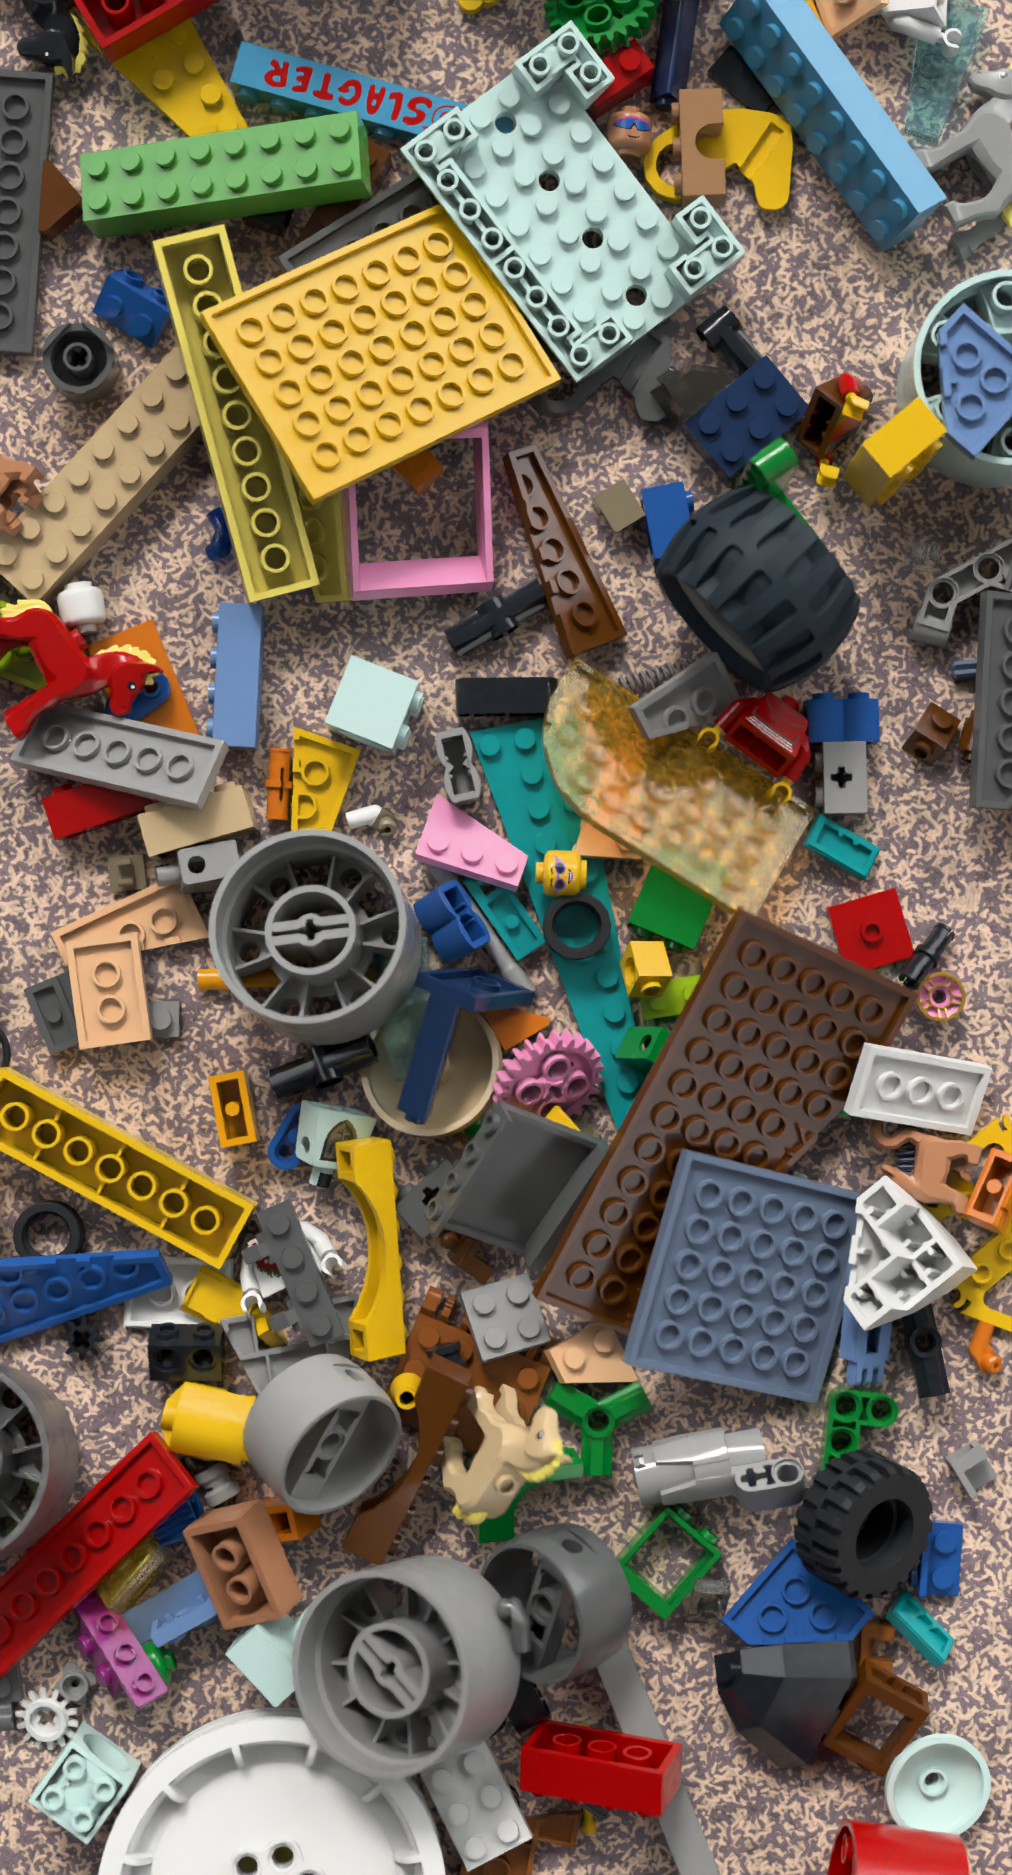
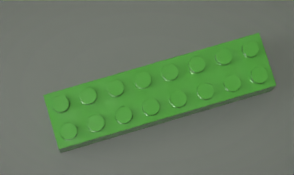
(226, 175)

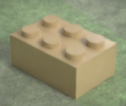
(224, 817)

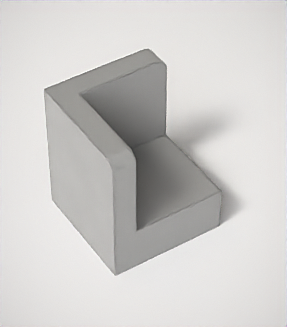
(971, 1467)

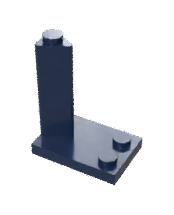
(673, 52)
(449, 993)

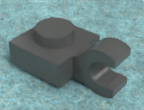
(10, 1691)

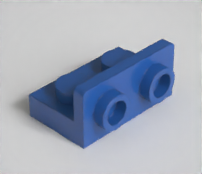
(940, 1563)

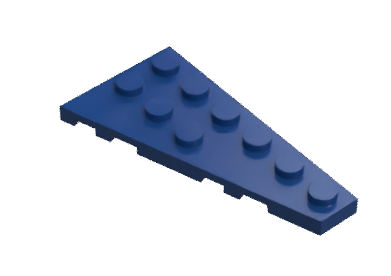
(59, 1288)

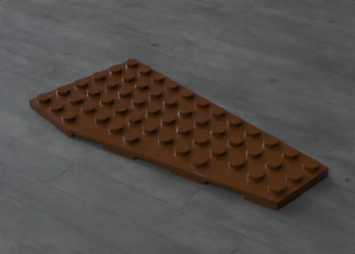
(741, 1078)

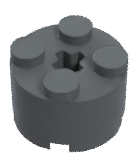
(89, 344)

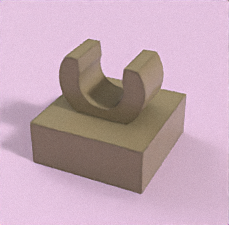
(127, 873)

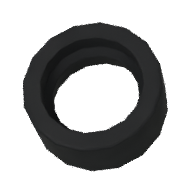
(593, 947)
(59, 1208)

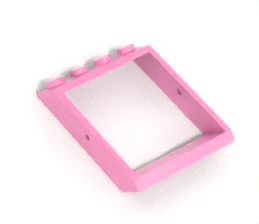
(433, 575)

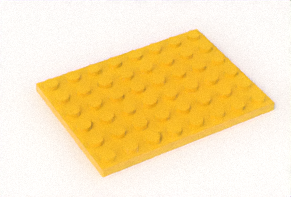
(378, 351)

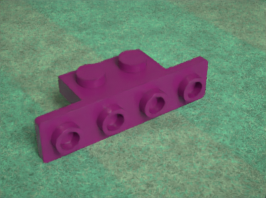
(116, 1653)

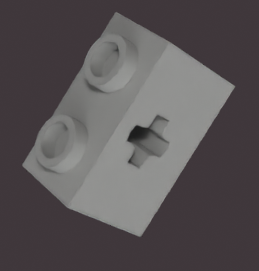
(851, 761)

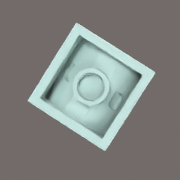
(375, 706)
(85, 1782)

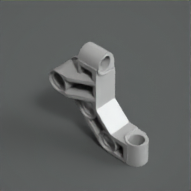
(936, 619)

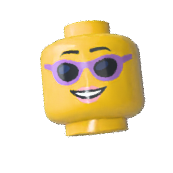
(561, 873)

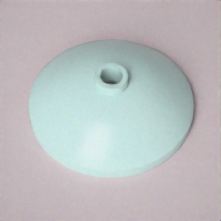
(951, 1797)

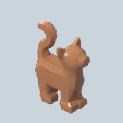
(16, 482)
(931, 1165)

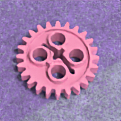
(550, 1074)

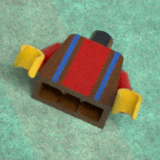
(832, 419)

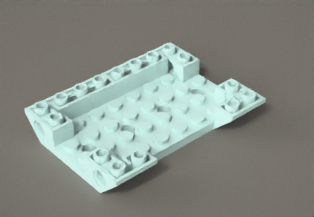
(535, 235)

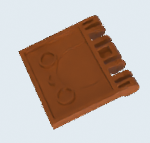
(513, 1370)

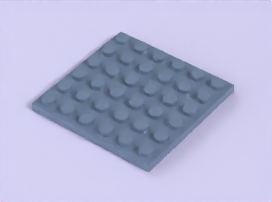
(745, 1278)

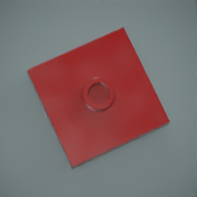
(871, 929)

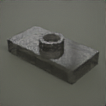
(708, 1601)

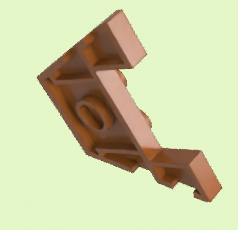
(553, 1828)

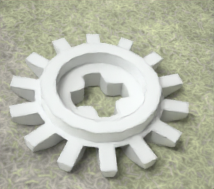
(47, 1732)

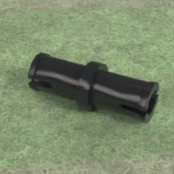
(926, 956)

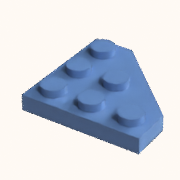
(973, 380)

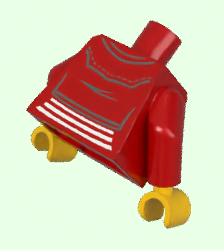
(769, 734)

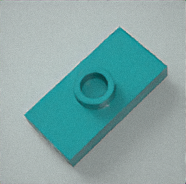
(841, 847)
(920, 1628)

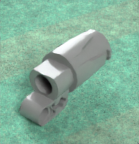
(716, 1466)

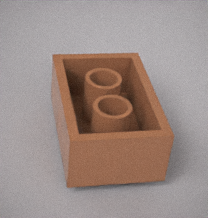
(243, 1564)

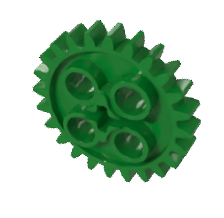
(602, 21)

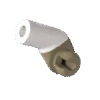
(375, 817)

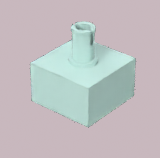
(265, 1656)

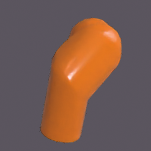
(981, 1350)

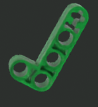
(852, 1420)

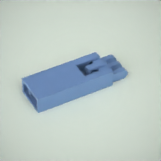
(863, 1349)

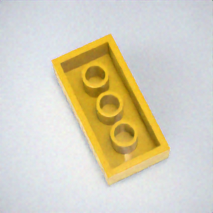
(895, 453)

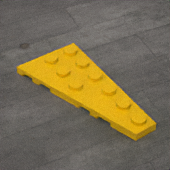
(181, 81)

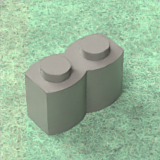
(456, 758)

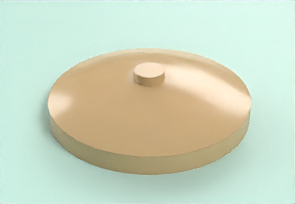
(464, 1086)

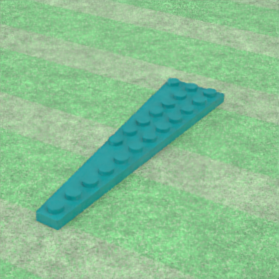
(542, 821)

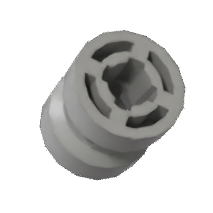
(216, 1482)

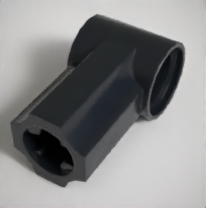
(725, 337)

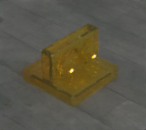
(135, 1574)

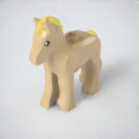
(505, 1457)

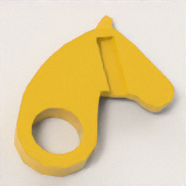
(750, 141)

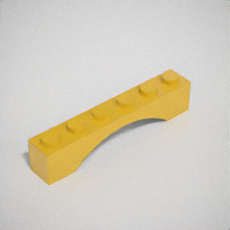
(377, 1319)

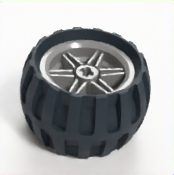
(758, 588)

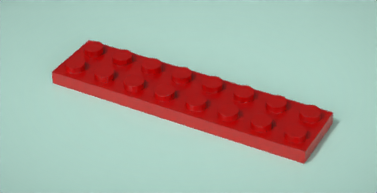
(89, 1545)

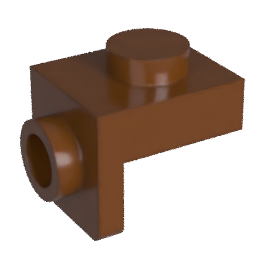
(931, 734)

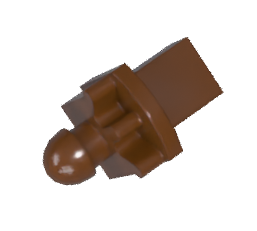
(463, 1255)

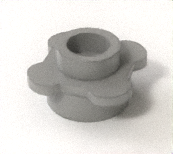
(78, 1693)

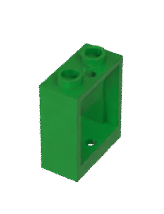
(642, 1587)

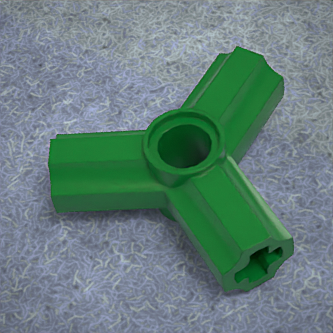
(598, 1441)

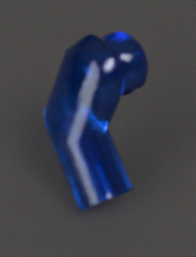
(220, 543)

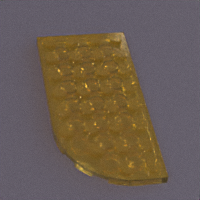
(667, 797)

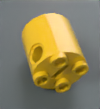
(206, 1423)

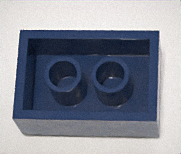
(745, 419)

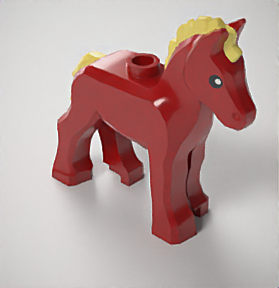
(66, 666)

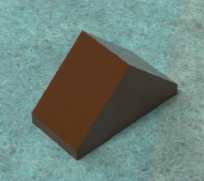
(58, 203)

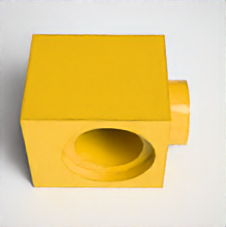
(645, 969)

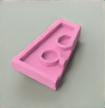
(468, 848)

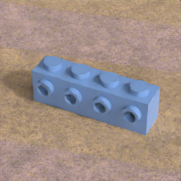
(238, 675)

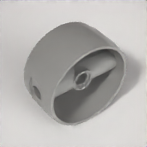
(321, 1433)

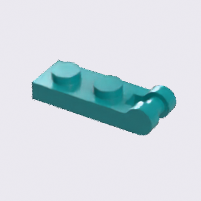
(508, 918)

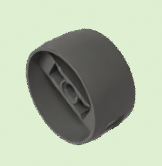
(573, 1577)

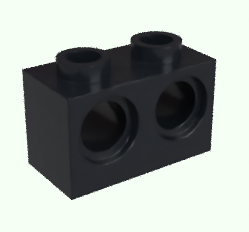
(186, 1352)

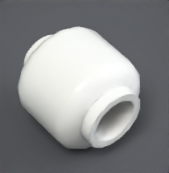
(82, 607)

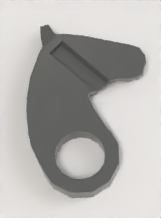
(633, 370)

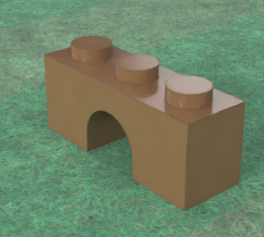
(698, 116)

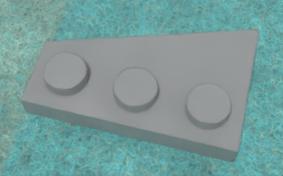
(686, 699)

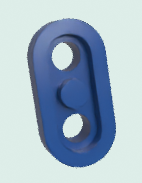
(145, 702)
(285, 1134)

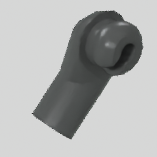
(521, 1628)

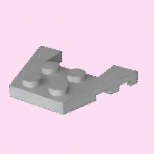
(267, 1363)

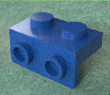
(133, 306)

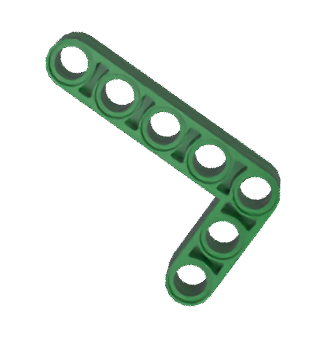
(772, 471)

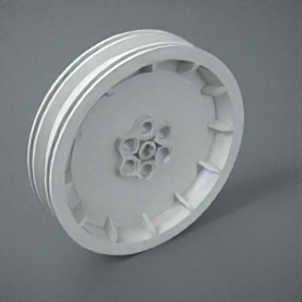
(266, 1785)

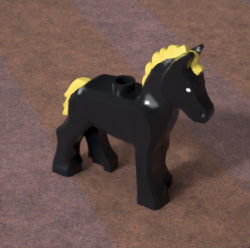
(61, 41)

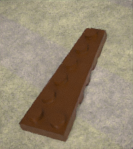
(567, 573)

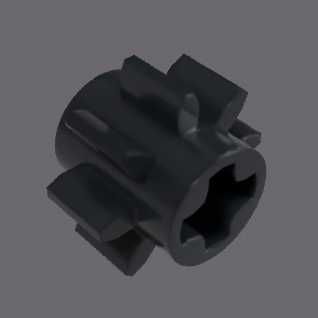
(74, 1334)

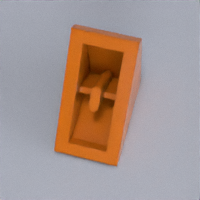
(515, 1025)

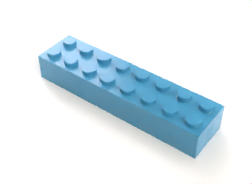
(835, 116)

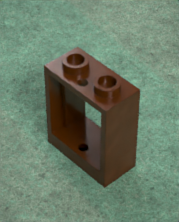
(890, 1691)

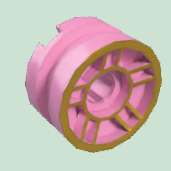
(950, 987)

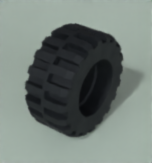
(837, 1507)

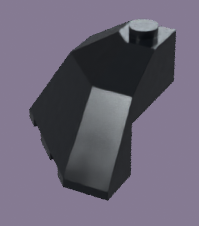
(786, 1695)

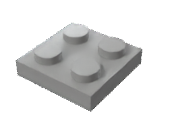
(504, 1318)

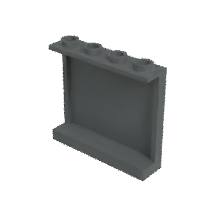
(517, 1183)

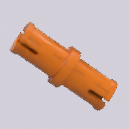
(278, 784)

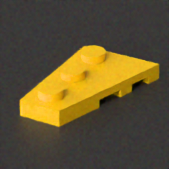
(320, 780)

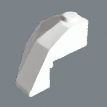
(899, 1257)

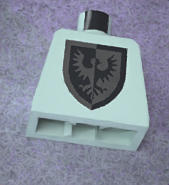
(319, 1130)

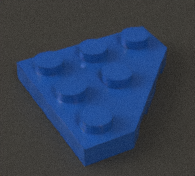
(794, 1607)

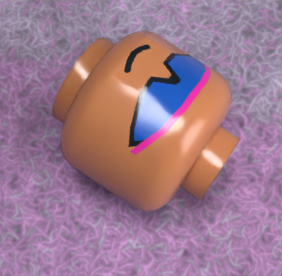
(629, 133)

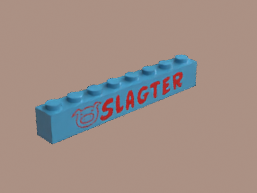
(323, 90)

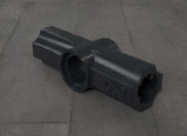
(497, 617)
(323, 1066)
(928, 1365)

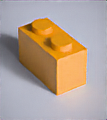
(234, 1108)

